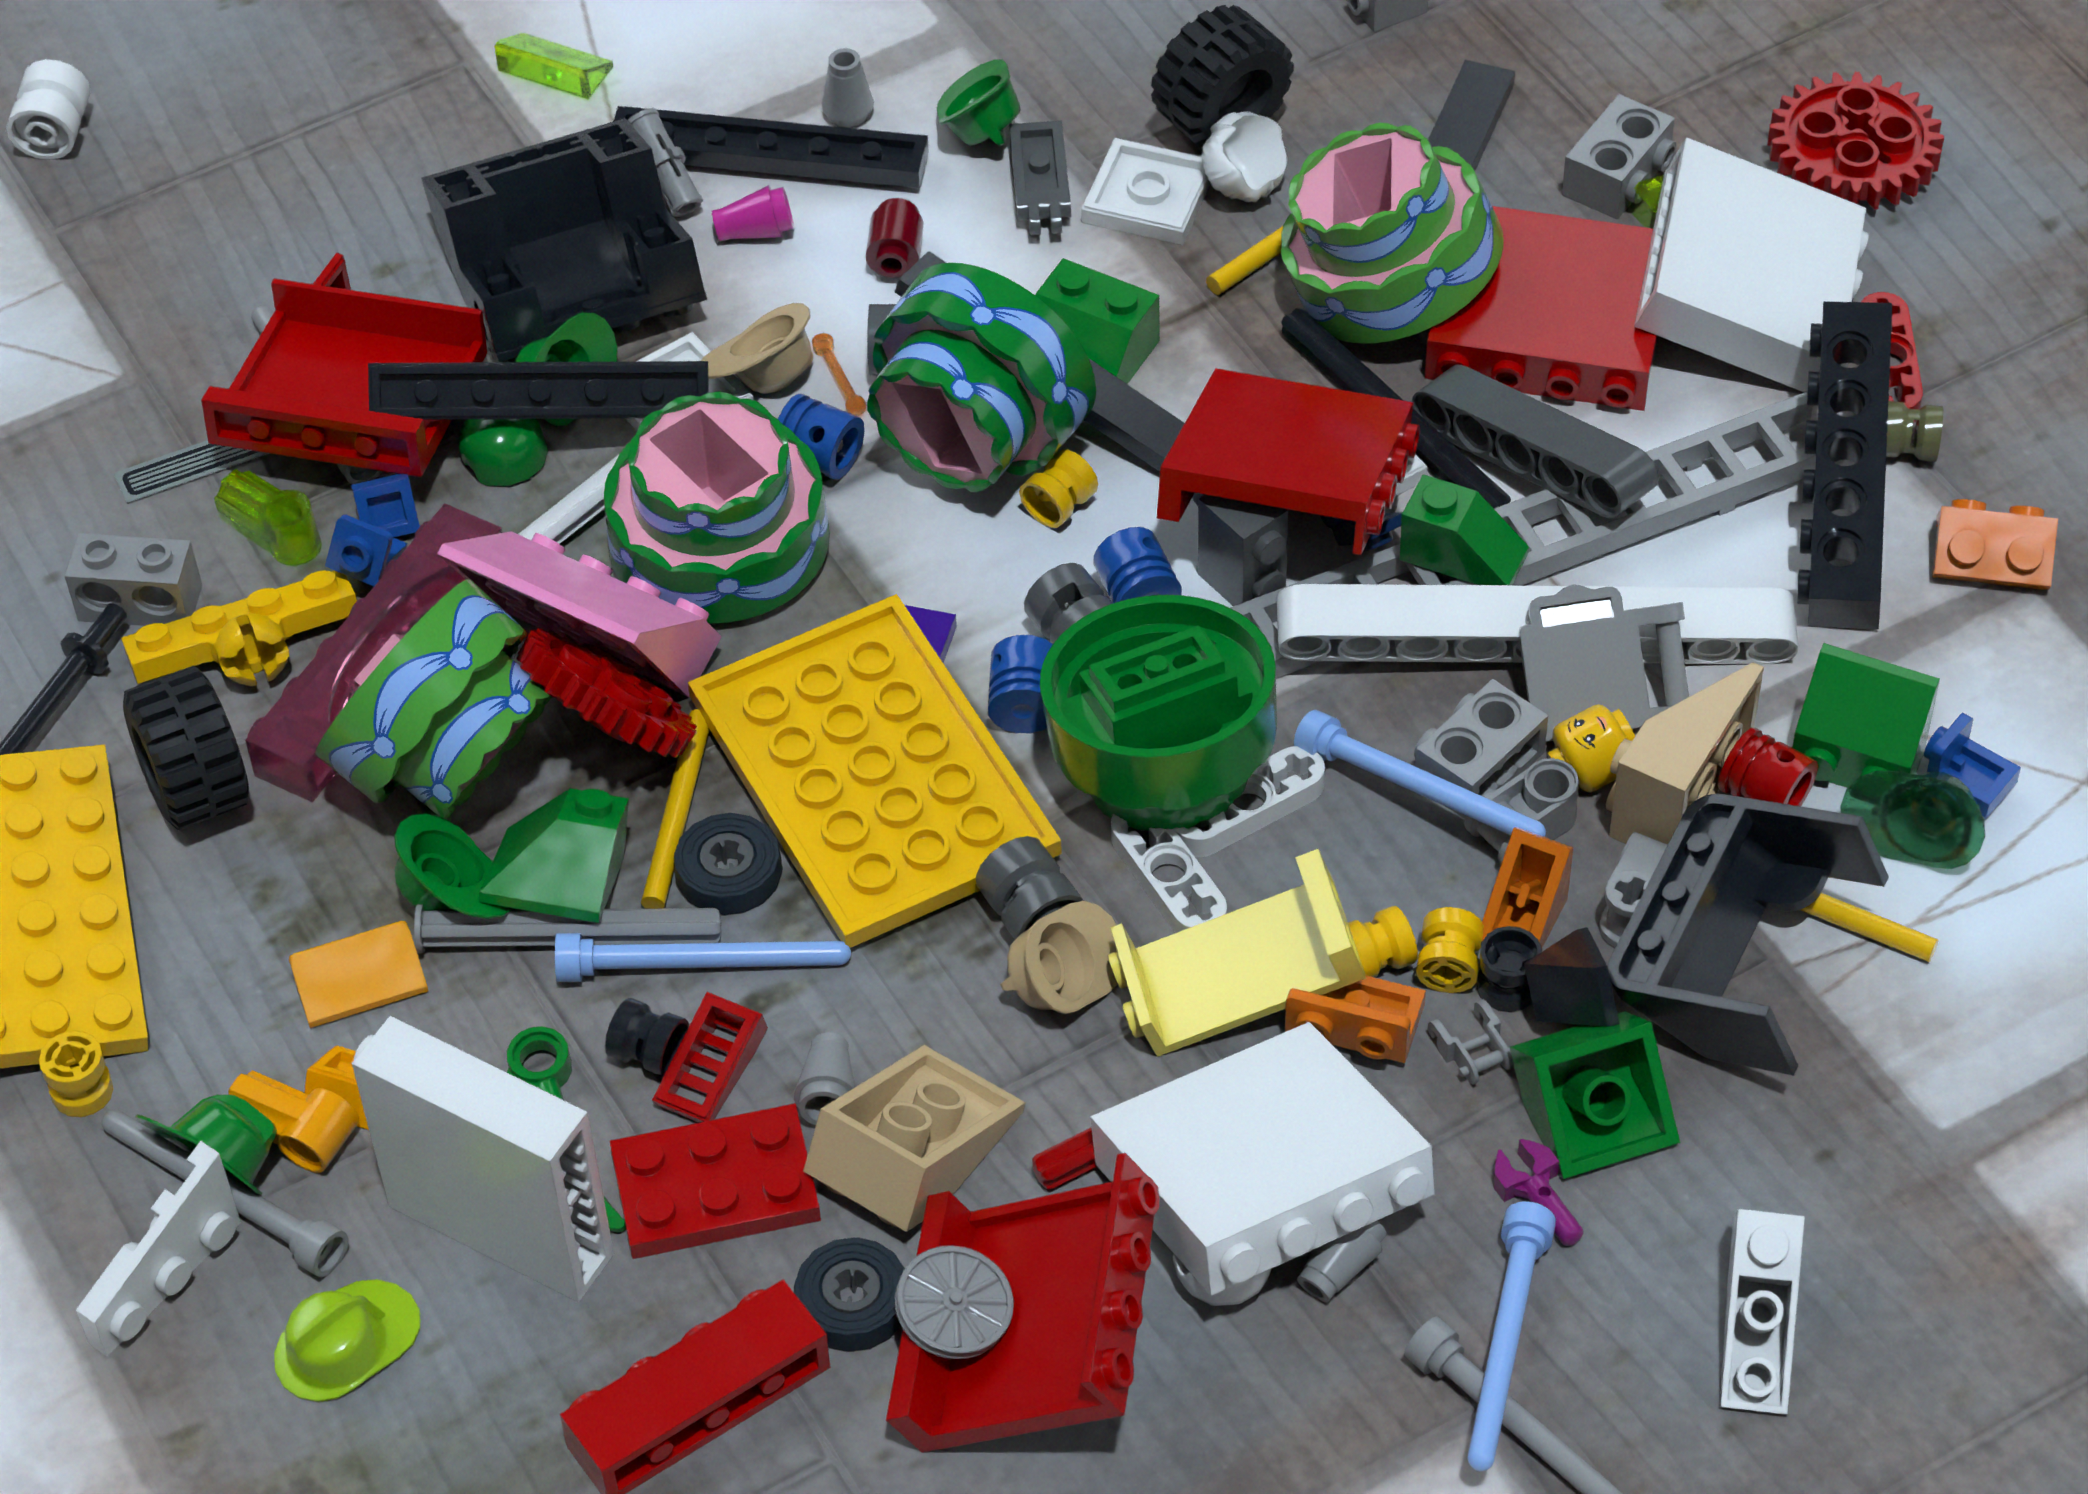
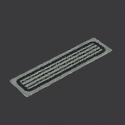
(179, 468)

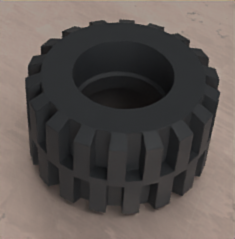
(1219, 68)
(186, 747)

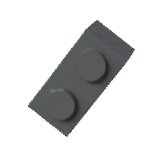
(1241, 547)

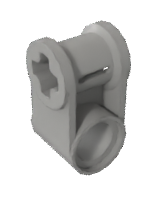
(1529, 796)
(1628, 884)

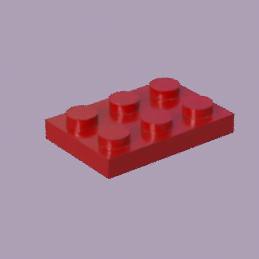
(714, 1181)

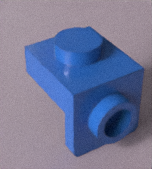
(362, 550)
(1980, 769)

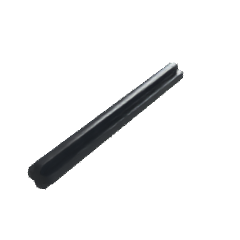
(1355, 376)

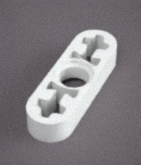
(1272, 774)
(1168, 896)

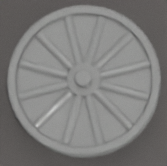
(954, 1302)

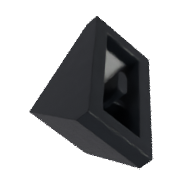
(1572, 983)

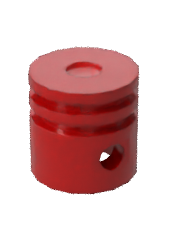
(1767, 770)

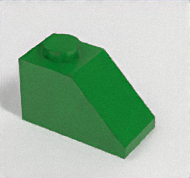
(1459, 535)

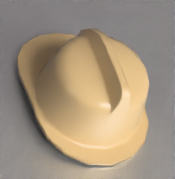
(767, 352)
(1063, 959)

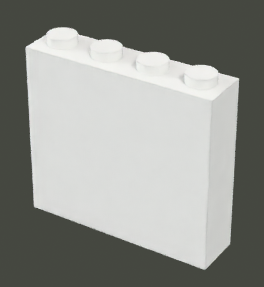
(1747, 262)
(1266, 1156)
(484, 1157)

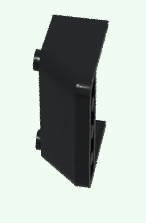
(1704, 905)

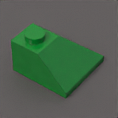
(561, 856)

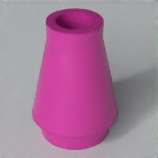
(755, 216)

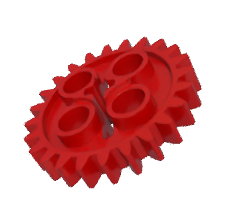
(1856, 139)
(606, 692)

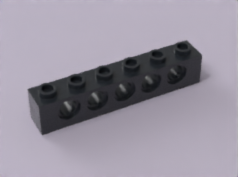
(1849, 593)

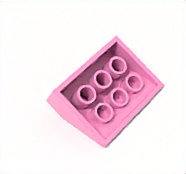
(589, 605)

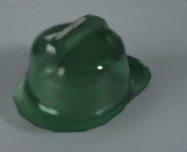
(1918, 817)

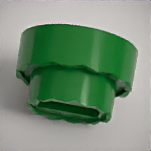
(1160, 708)

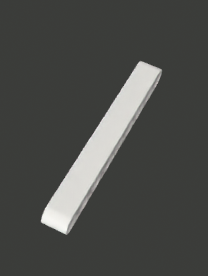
(1485, 622)

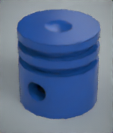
(822, 430)
(1134, 565)
(1015, 683)

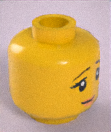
(1589, 744)

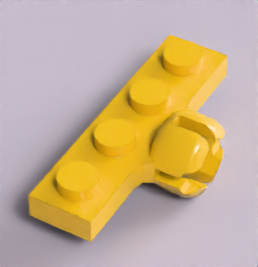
(242, 634)

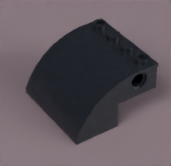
(564, 235)

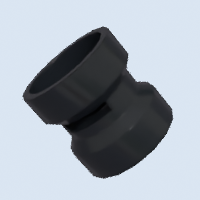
(1502, 969)
(644, 1036)

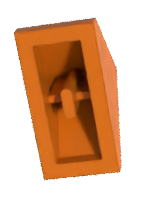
(1530, 885)

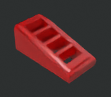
(711, 1013)

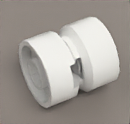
(48, 109)

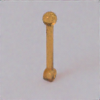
(824, 346)

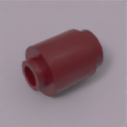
(894, 237)

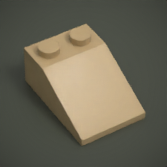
(1680, 756)
(909, 1135)

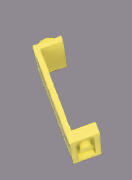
(1238, 963)

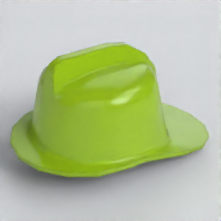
(345, 1338)

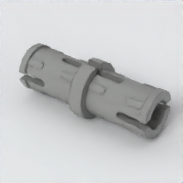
(669, 160)

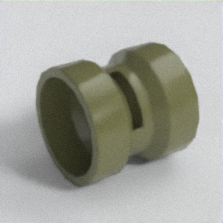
(1927, 431)

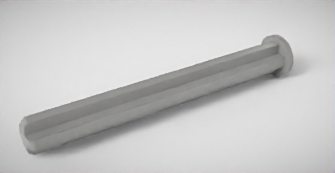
(531, 928)

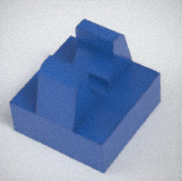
(387, 504)

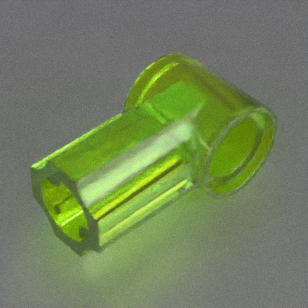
(275, 516)

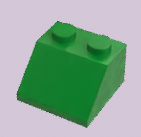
(1108, 316)
(1864, 716)
(1596, 1093)

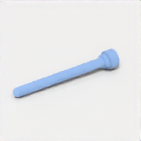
(1324, 735)
(580, 956)
(1527, 1234)

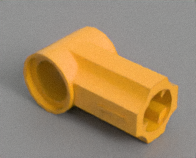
(307, 1125)

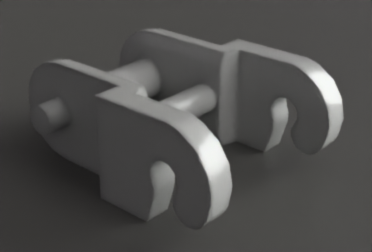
(1453, 1049)

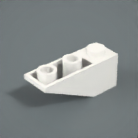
(1761, 1310)

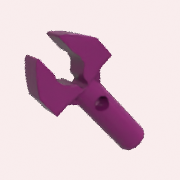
(1544, 1166)

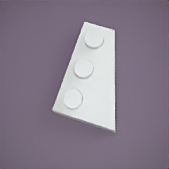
(179, 1238)

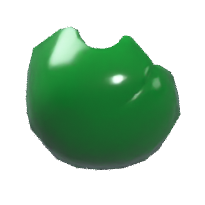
(502, 449)

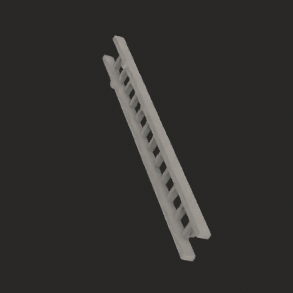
(1599, 540)

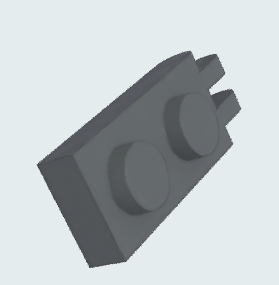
(1040, 174)

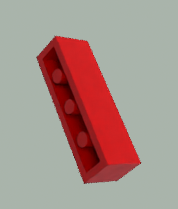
(695, 1389)

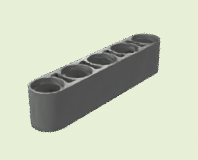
(1536, 441)

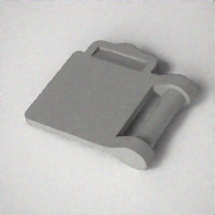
(1590, 653)

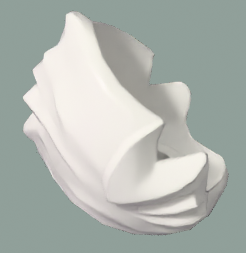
(1245, 156)

